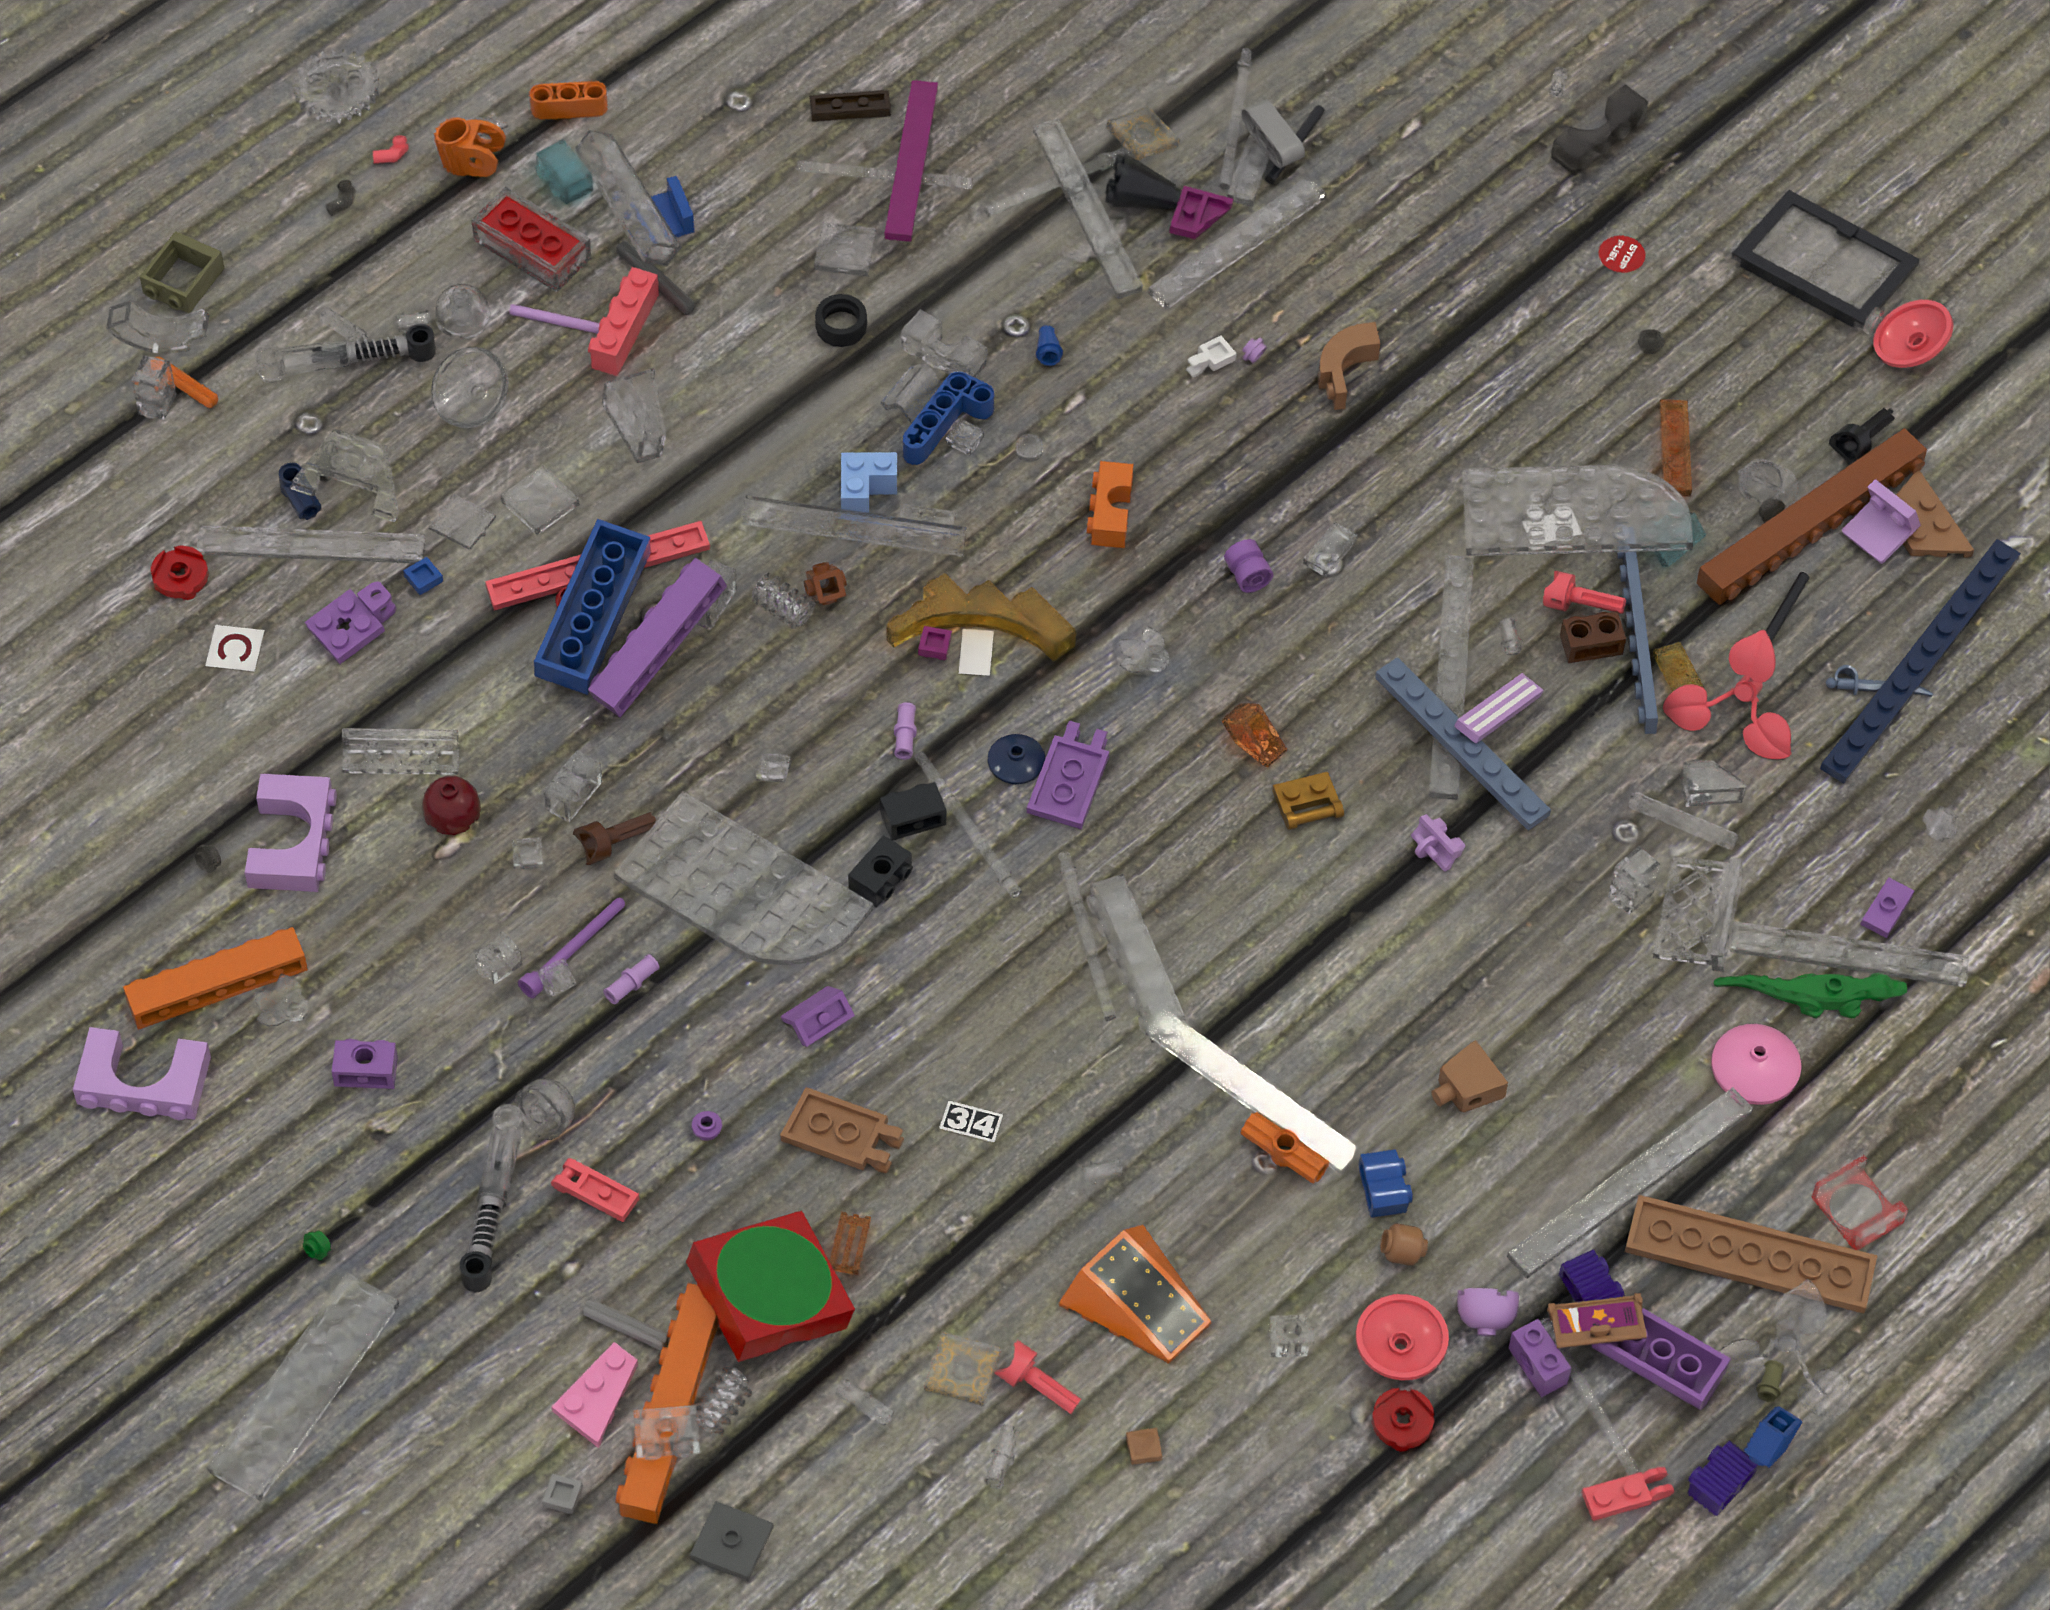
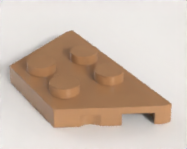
(1938, 529)

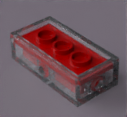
(531, 239)

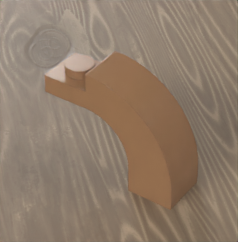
(1344, 349)

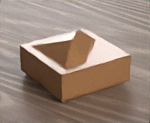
(1144, 1446)

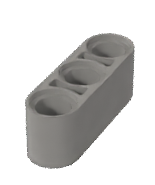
(1272, 133)

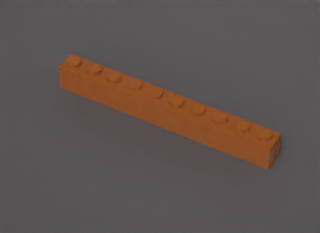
(1810, 517)

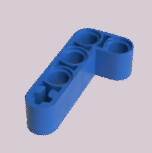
(955, 395)

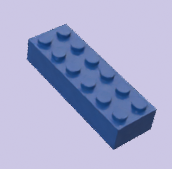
(592, 606)

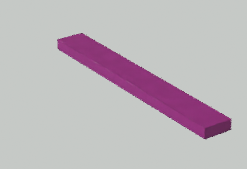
(911, 161)

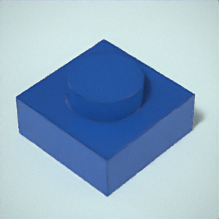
(423, 576)

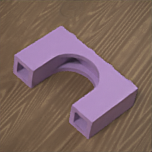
(299, 866)
(172, 1096)

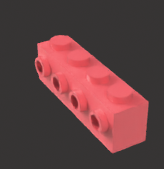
(624, 321)

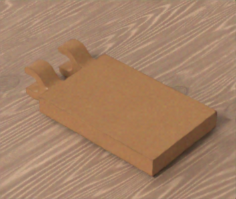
(841, 1131)

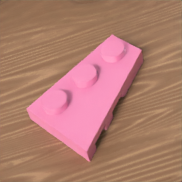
(594, 1397)

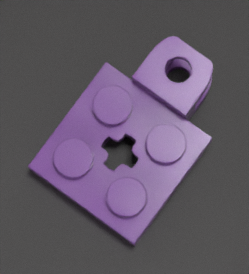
(364, 619)

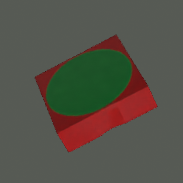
(770, 1285)

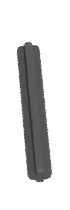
(665, 285)

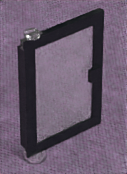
(1825, 261)

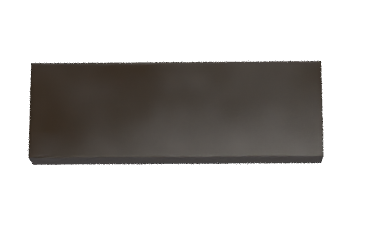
(850, 105)

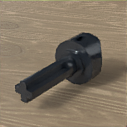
(1855, 440)

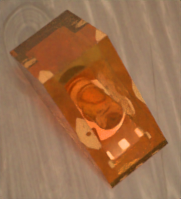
(1254, 733)

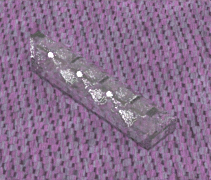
(408, 742)

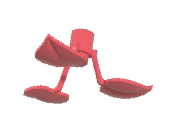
(1755, 659)

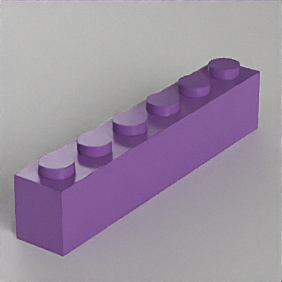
(657, 637)

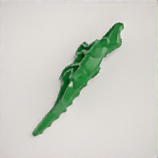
(1821, 992)

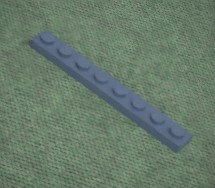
(1638, 642)
(1474, 757)

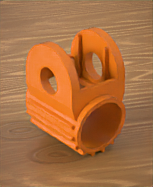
(459, 141)

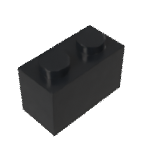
(913, 811)

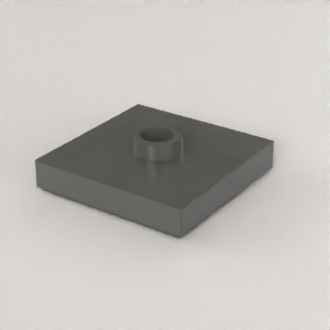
(731, 1541)

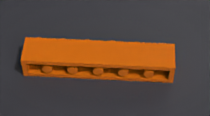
(215, 978)

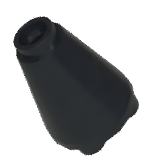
(1139, 186)

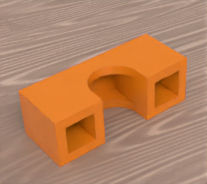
(1113, 486)

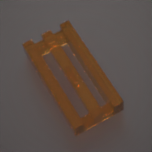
(854, 1221)

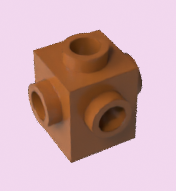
(833, 587)

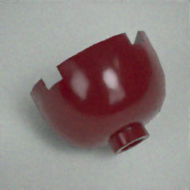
(451, 805)

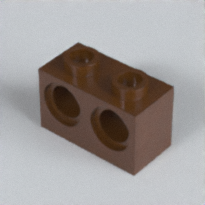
(1593, 642)

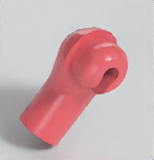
(392, 154)

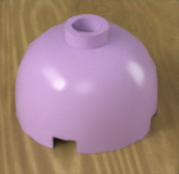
(1487, 1309)

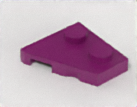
(1198, 211)

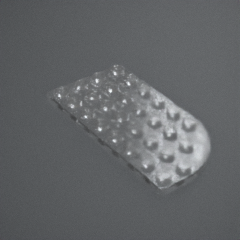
(1572, 511)
(741, 887)

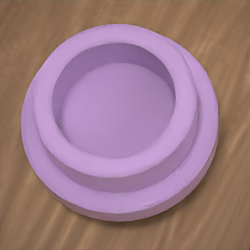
(1254, 350)

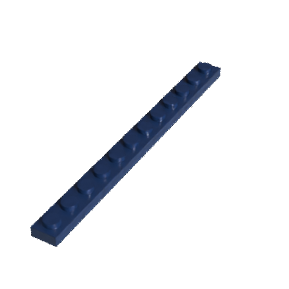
(1919, 661)

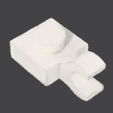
(1214, 354)

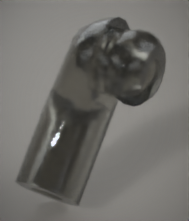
(344, 200)

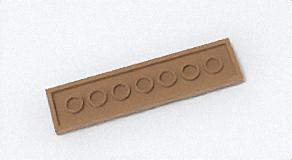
(1749, 1252)

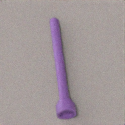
(531, 982)

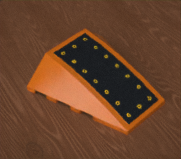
(1137, 1296)

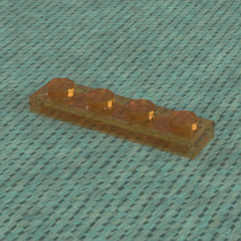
(1675, 445)

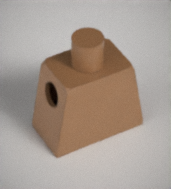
(1470, 1080)

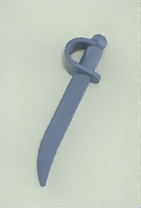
(1859, 684)

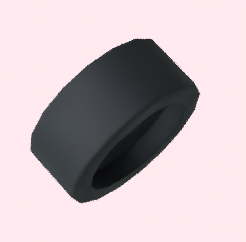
(845, 336)

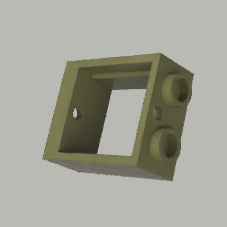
(190, 251)

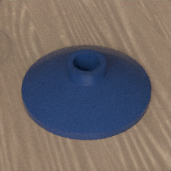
(1015, 768)

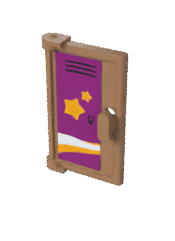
(1578, 1321)

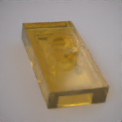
(1676, 666)

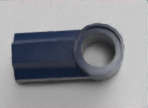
(303, 504)

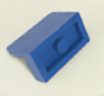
(675, 208)

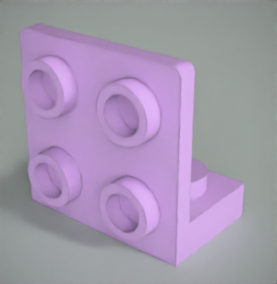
(1882, 523)

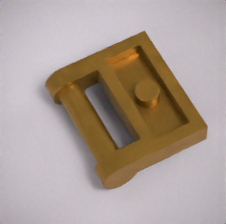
(1307, 793)

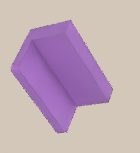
(819, 1015)

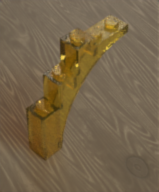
(985, 607)

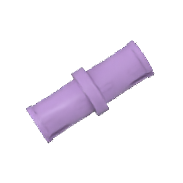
(905, 731)
(631, 979)

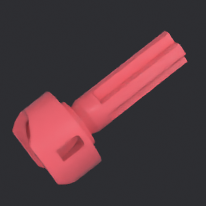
(1566, 592)
(1023, 1369)

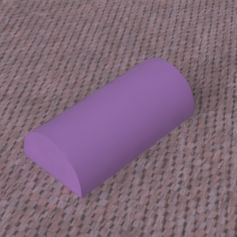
(1671, 1360)

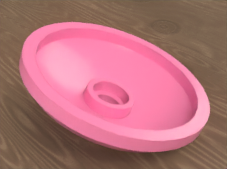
(1755, 1077)

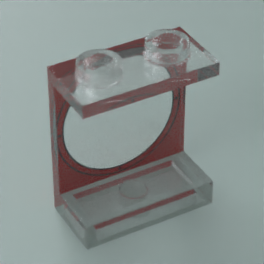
(1856, 1204)

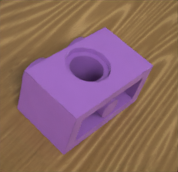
(376, 1074)
(1539, 1358)

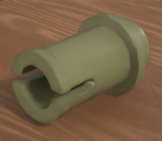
(1769, 1388)

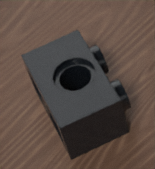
(884, 857)

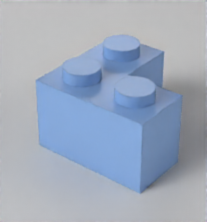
(867, 475)

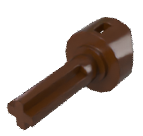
(598, 840)

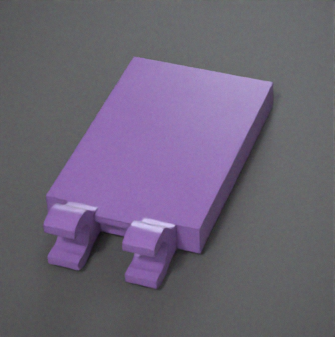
(1069, 777)

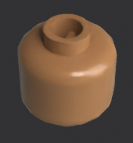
(1403, 1244)

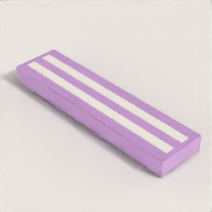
(1498, 708)

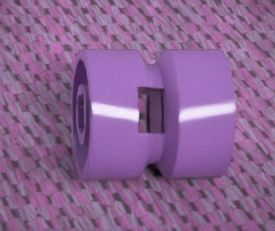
(1248, 565)

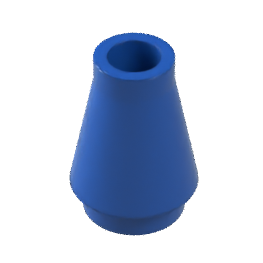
(1048, 347)

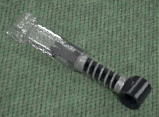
(276, 362)
(492, 1195)

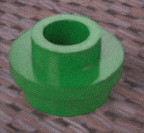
(316, 1245)

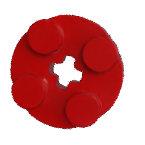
(181, 586)
(1405, 1402)

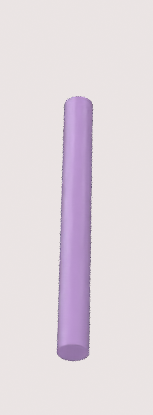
(554, 318)

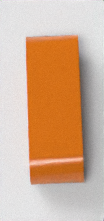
(568, 100)

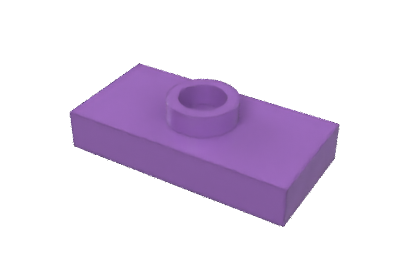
(1887, 907)

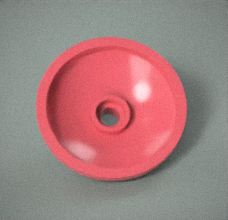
(1913, 333)
(1407, 1322)

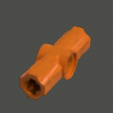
(1271, 1137)

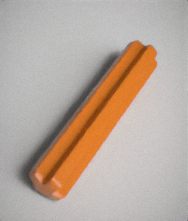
(193, 387)

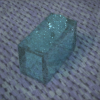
(563, 172)

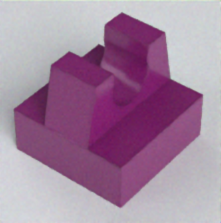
(935, 643)

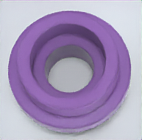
(710, 1132)

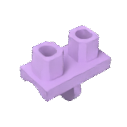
(1434, 842)

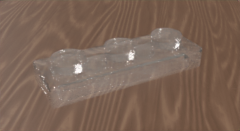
(1249, 173)

